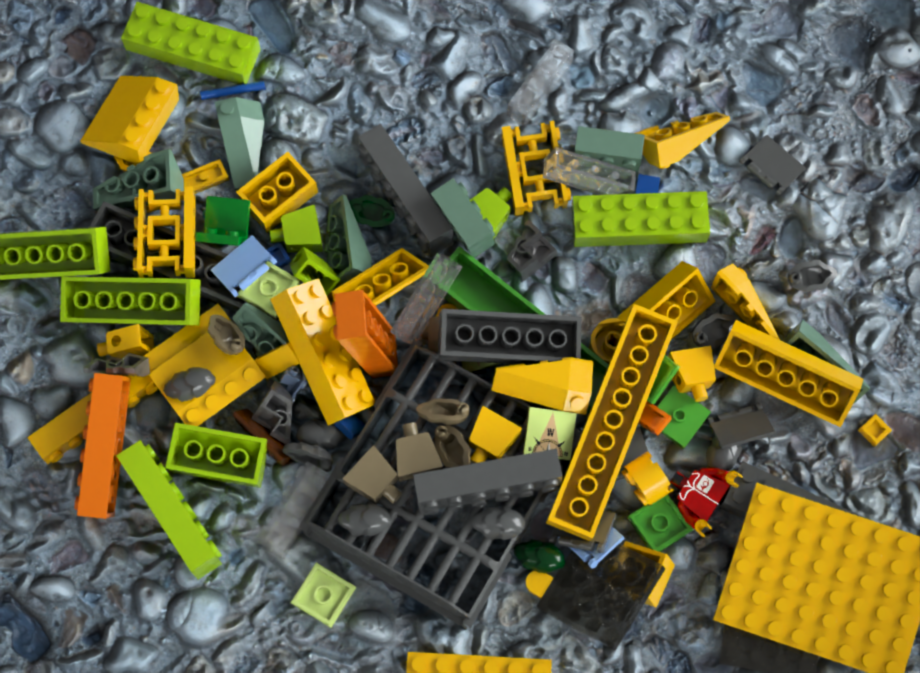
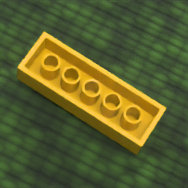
(325, 363)
(788, 373)

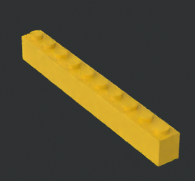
(67, 428)

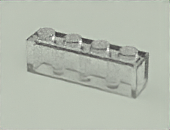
(540, 83)
(588, 173)
(426, 298)
(283, 527)

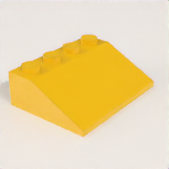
(132, 117)
(232, 372)

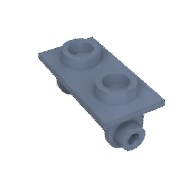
(294, 380)

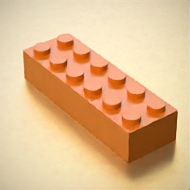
(365, 333)
(103, 442)

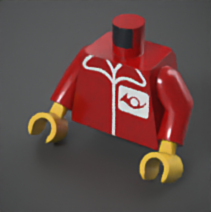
(702, 494)

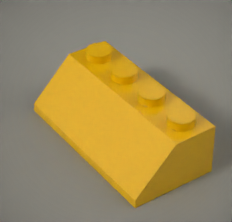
(386, 276)
(678, 295)

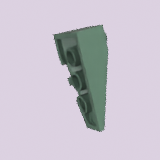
(242, 133)
(155, 173)
(809, 340)

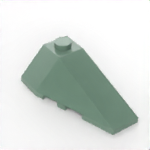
(346, 245)
(261, 331)

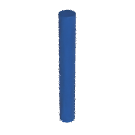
(232, 90)

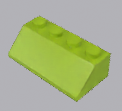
(217, 455)

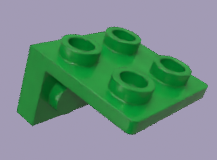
(225, 221)

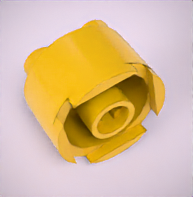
(605, 332)
(647, 478)

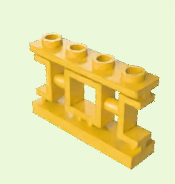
(518, 169)
(183, 232)

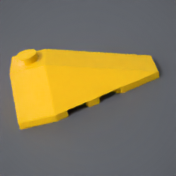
(673, 143)
(738, 293)
(554, 384)

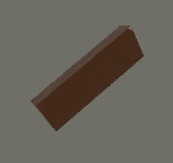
(274, 446)

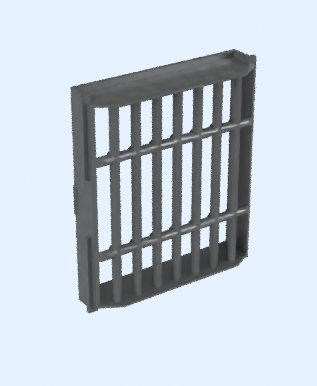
(385, 571)

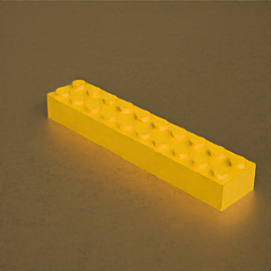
(611, 423)

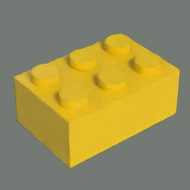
(278, 191)

